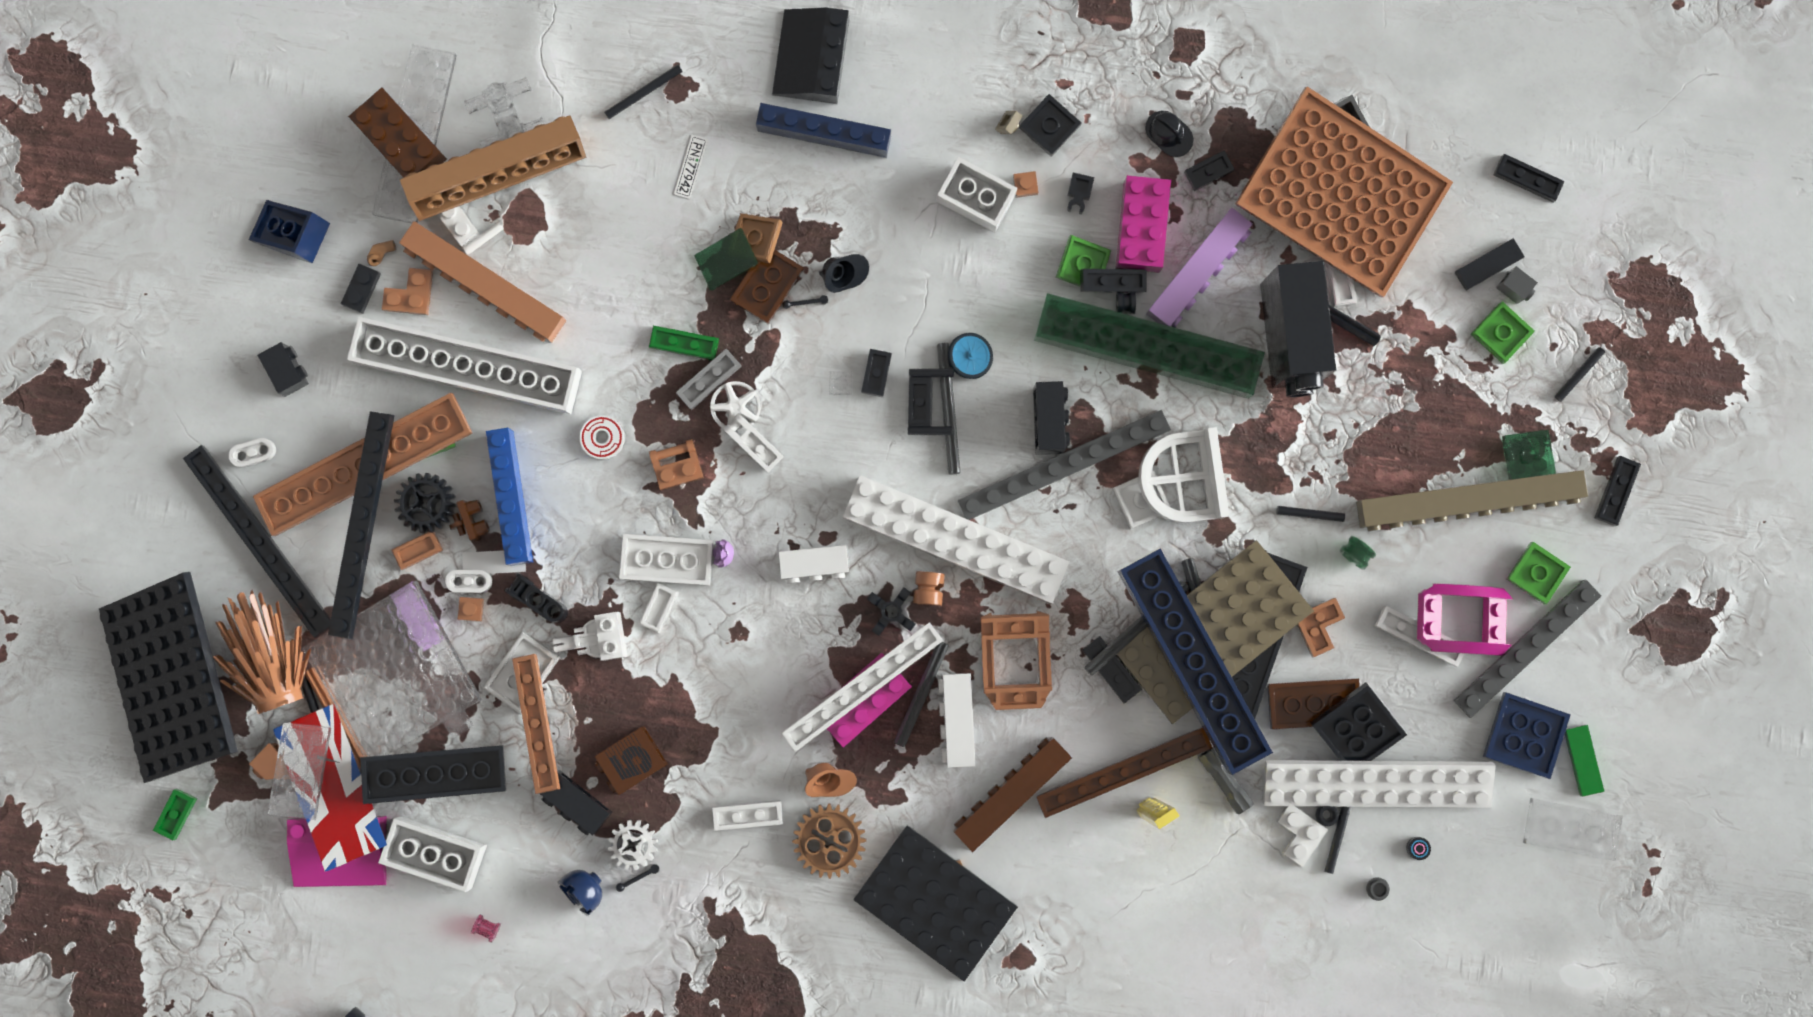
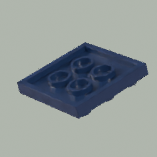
(1526, 735)

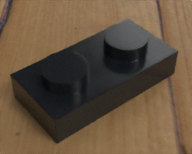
(1209, 170)
(360, 288)
(876, 373)

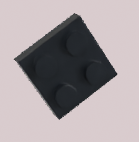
(1050, 125)

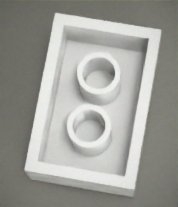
(976, 194)

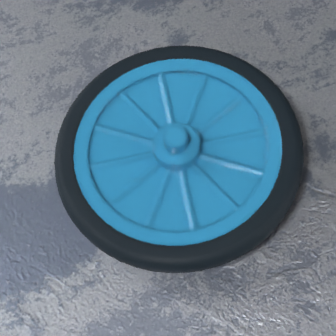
(970, 355)

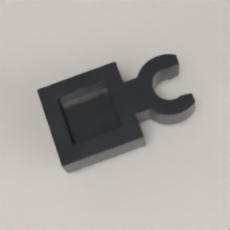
(1079, 189)

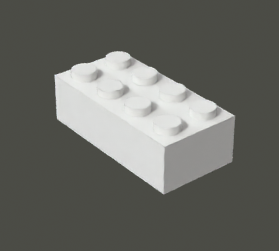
(957, 720)
(432, 854)

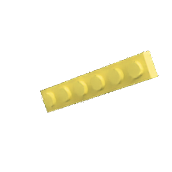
(1156, 812)

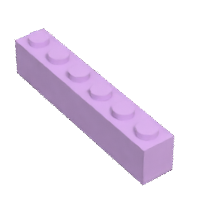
(1199, 268)

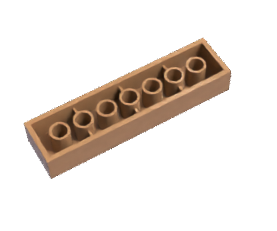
(493, 168)

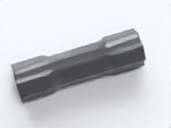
(1233, 791)

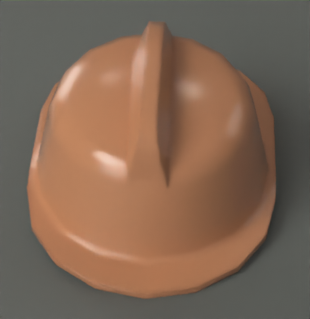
(827, 781)

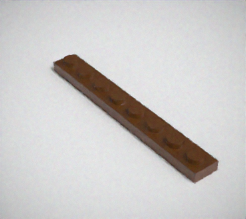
(1124, 772)

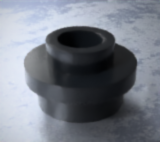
(1334, 815)

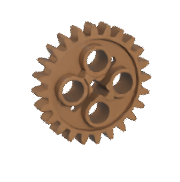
(819, 859)

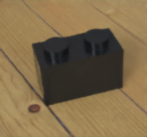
(283, 369)

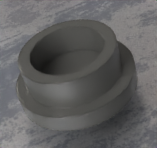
(1377, 889)

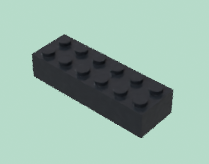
(433, 774)

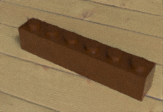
(1012, 794)

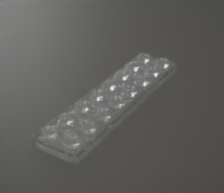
(424, 101)

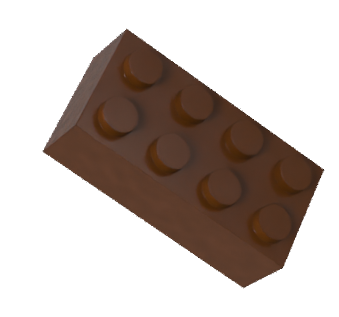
(395, 134)

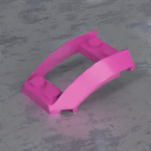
(1492, 626)

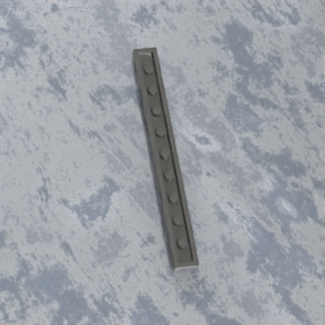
(1064, 465)

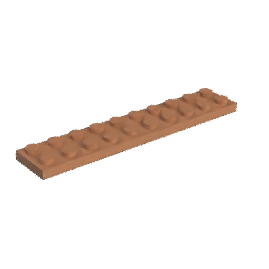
(336, 476)

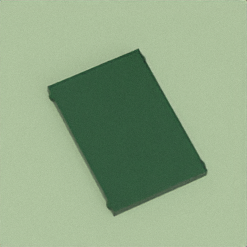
(726, 259)

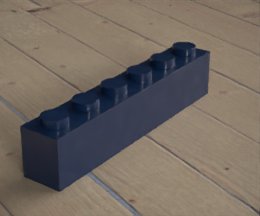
(823, 130)

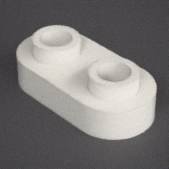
(253, 452)
(469, 581)

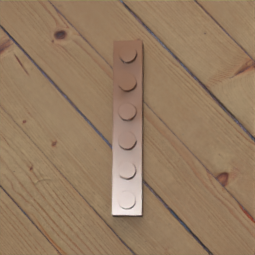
(536, 724)

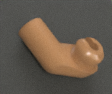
(378, 251)

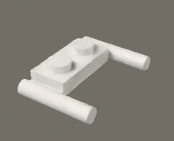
(464, 230)

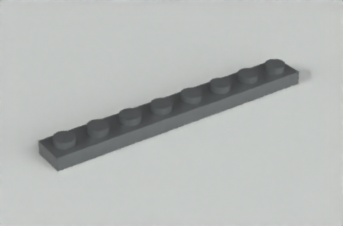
(1527, 648)

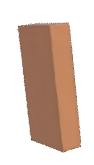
(417, 550)

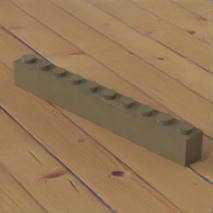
(1472, 499)

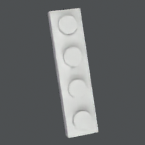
(1406, 630)

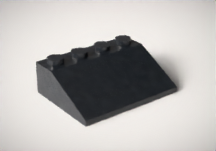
(811, 54)

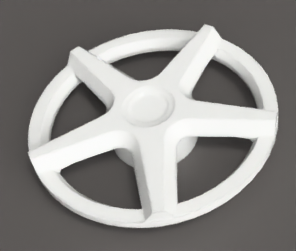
(735, 405)

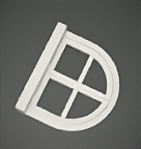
(1211, 475)

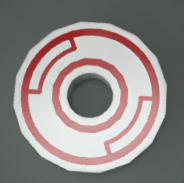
(589, 434)

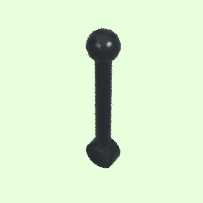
(823, 300)
(621, 886)

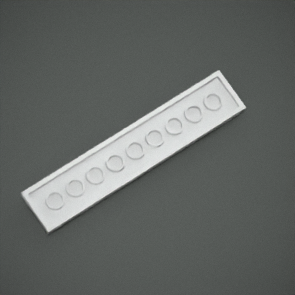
(1378, 783)

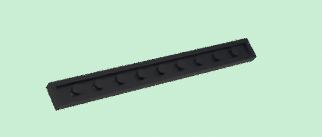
(361, 525)
(258, 541)

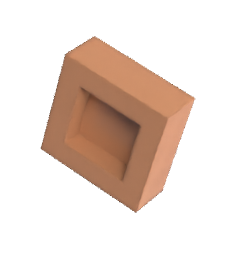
(1026, 184)
(470, 609)

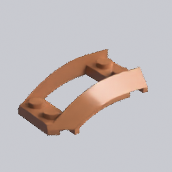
(1016, 627)

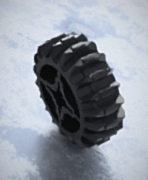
(434, 498)

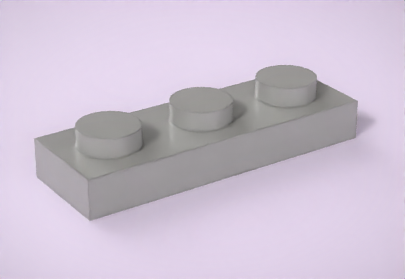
(708, 379)

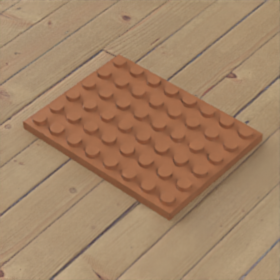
(1344, 192)

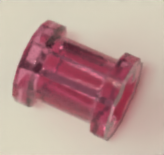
(485, 928)

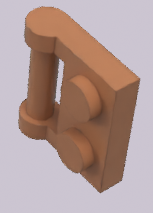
(677, 472)

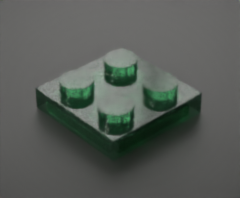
(1528, 454)

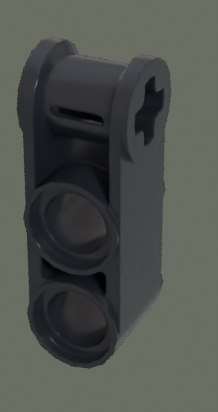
(525, 590)

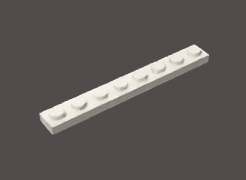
(862, 687)

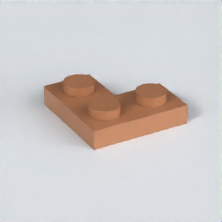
(413, 299)
(1314, 625)

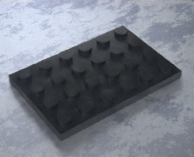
(935, 903)

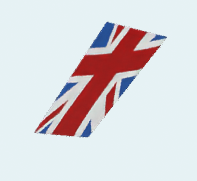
(343, 823)

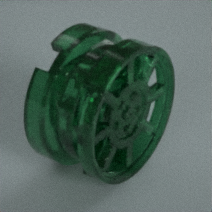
(1357, 552)

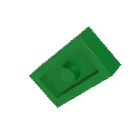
(174, 814)

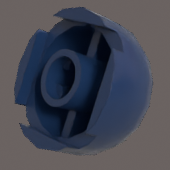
(582, 889)

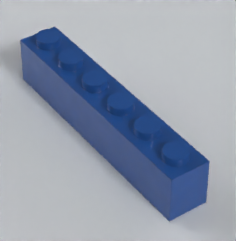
(509, 496)

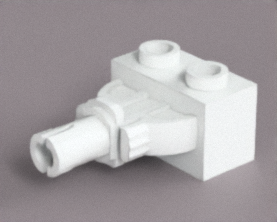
(601, 637)

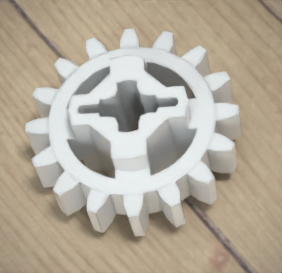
(637, 853)

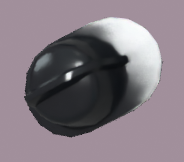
(1169, 133)
(844, 272)

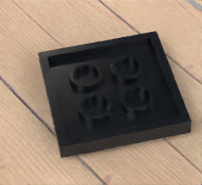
(1359, 726)

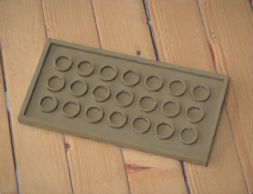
(1243, 612)

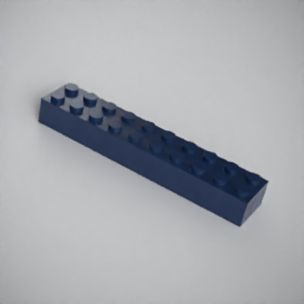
(1195, 662)

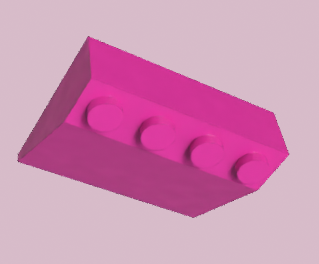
(308, 868)

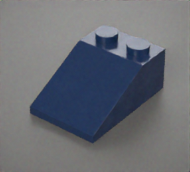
(289, 230)

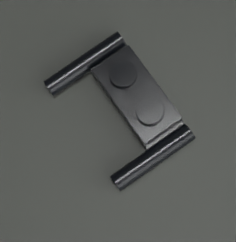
(921, 402)

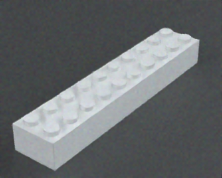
(464, 365)
(955, 540)

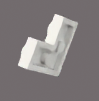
(1307, 834)

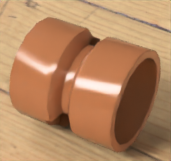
(928, 588)

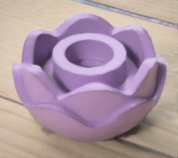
(723, 553)

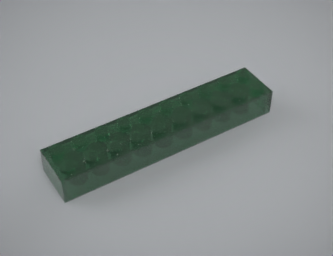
(1149, 346)

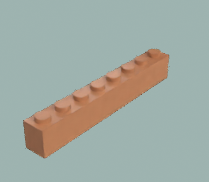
(483, 282)

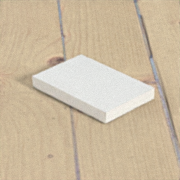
(503, 681)

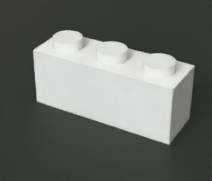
(814, 563)

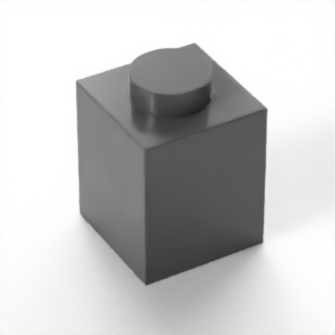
(1517, 285)

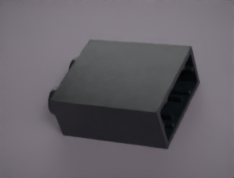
(1298, 327)

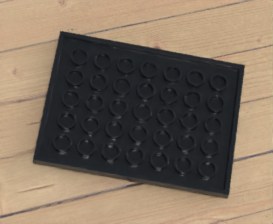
(167, 678)

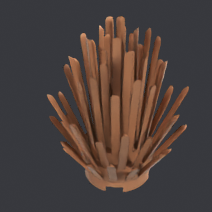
(268, 664)

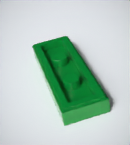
(683, 343)
(1584, 760)

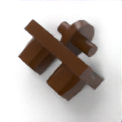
(473, 529)

